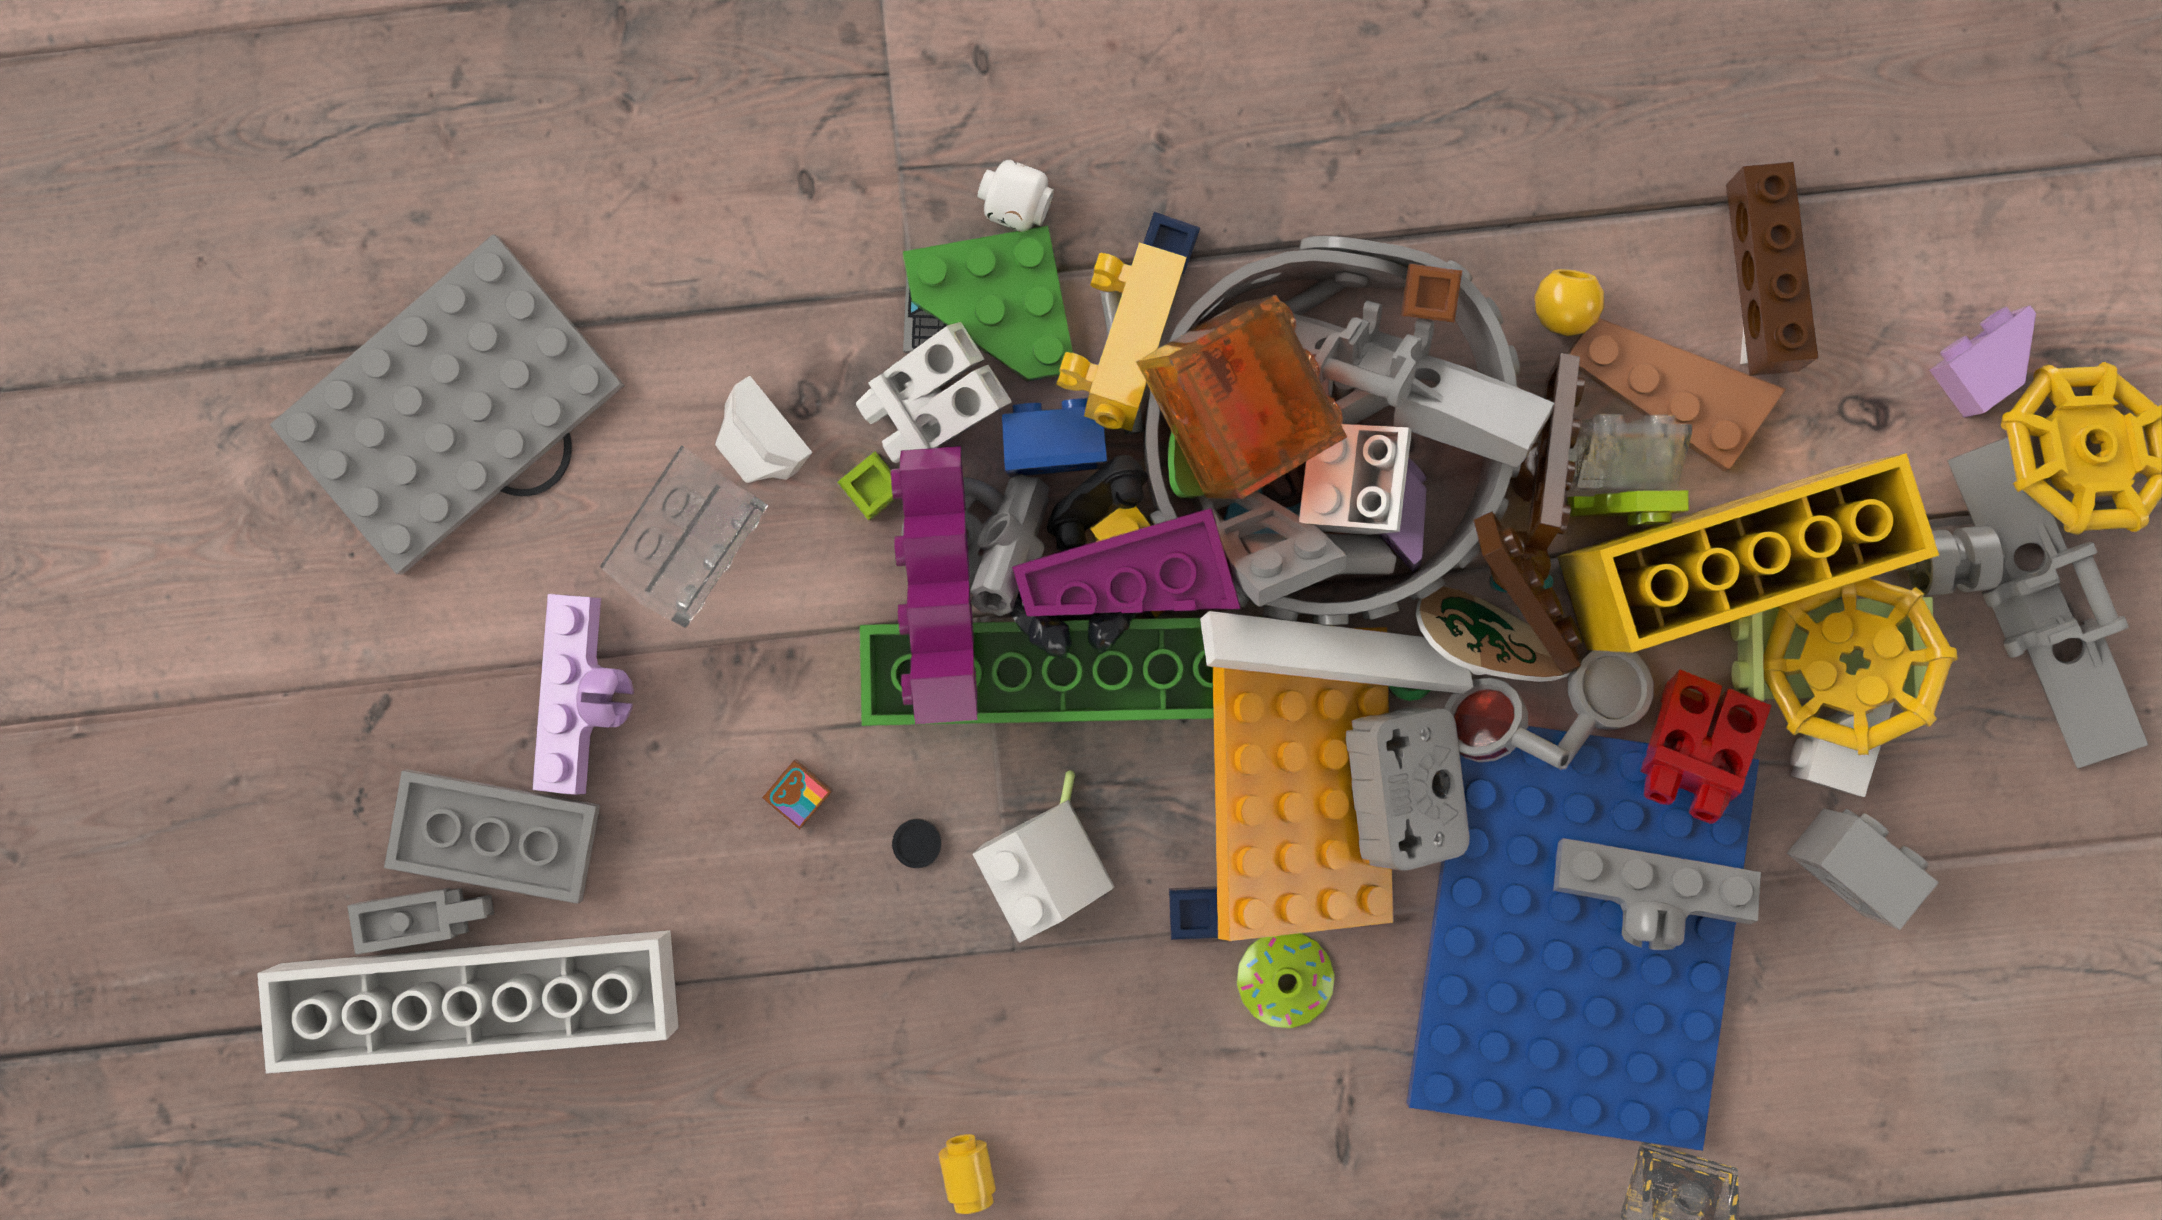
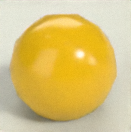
(1569, 301)

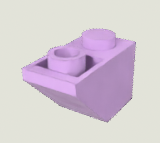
(1991, 364)

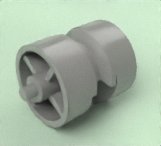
(1966, 559)

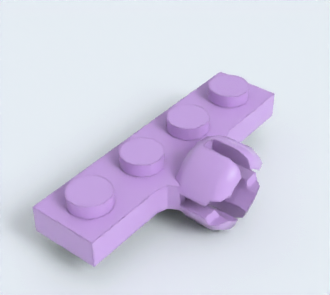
(573, 694)

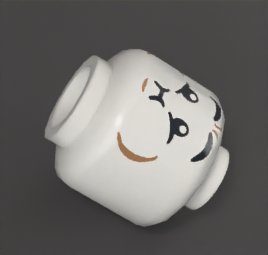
(1015, 195)

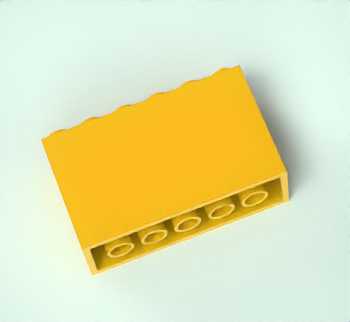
(1748, 555)

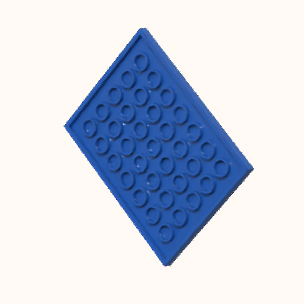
(1535, 993)

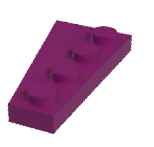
(1147, 569)

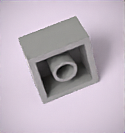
(1863, 866)

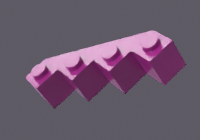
(938, 592)

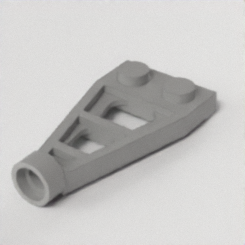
(1280, 568)

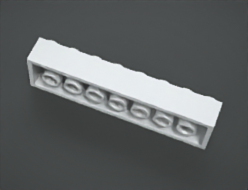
(468, 1002)

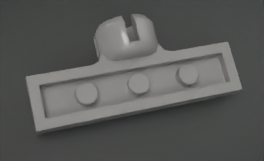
(1656, 889)

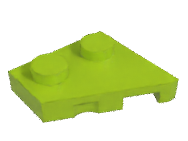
(1639, 506)

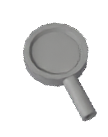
(1607, 694)

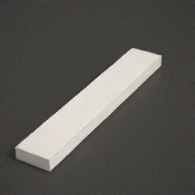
(1328, 653)

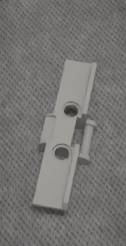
(1460, 411)
(2034, 615)

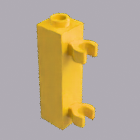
(1136, 331)

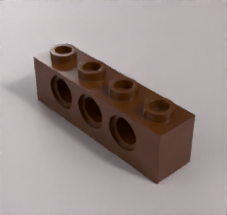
(1771, 269)

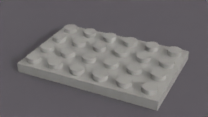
(447, 405)

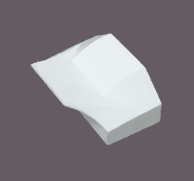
(758, 437)

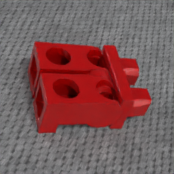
(1702, 744)

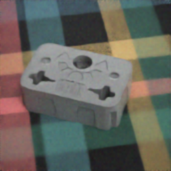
(1408, 788)

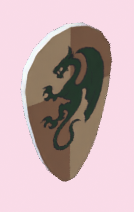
(1484, 637)

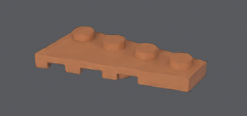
(1666, 380)

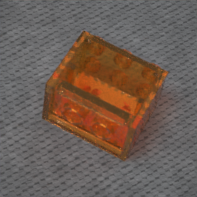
(1243, 398)

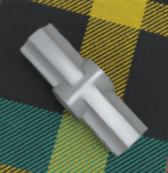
(1009, 541)

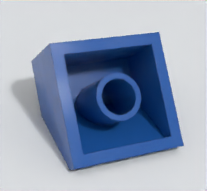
(1052, 439)

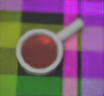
(1495, 721)

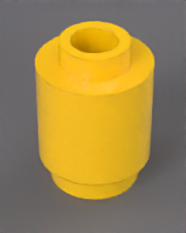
(967, 1174)

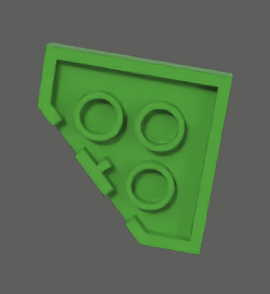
(1001, 293)

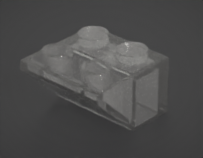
(1629, 455)

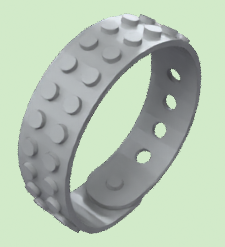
(1361, 265)

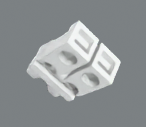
(914, 397)

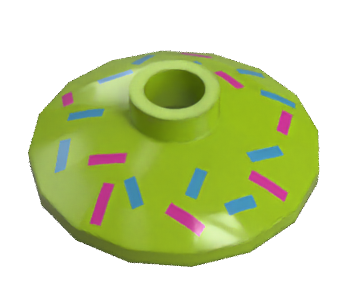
(1280, 955)

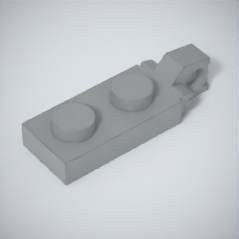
(414, 918)

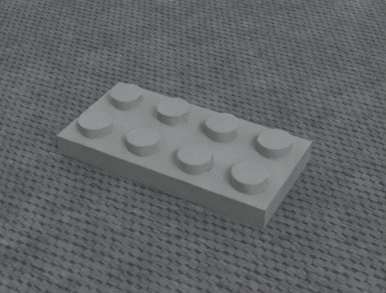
(492, 836)

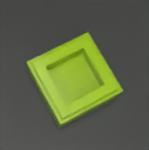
(869, 485)

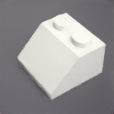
(1043, 871)

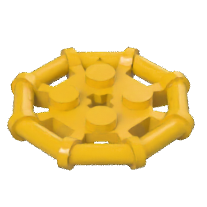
(2069, 460)
(1870, 687)

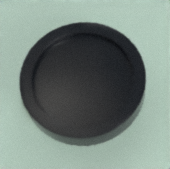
(916, 843)

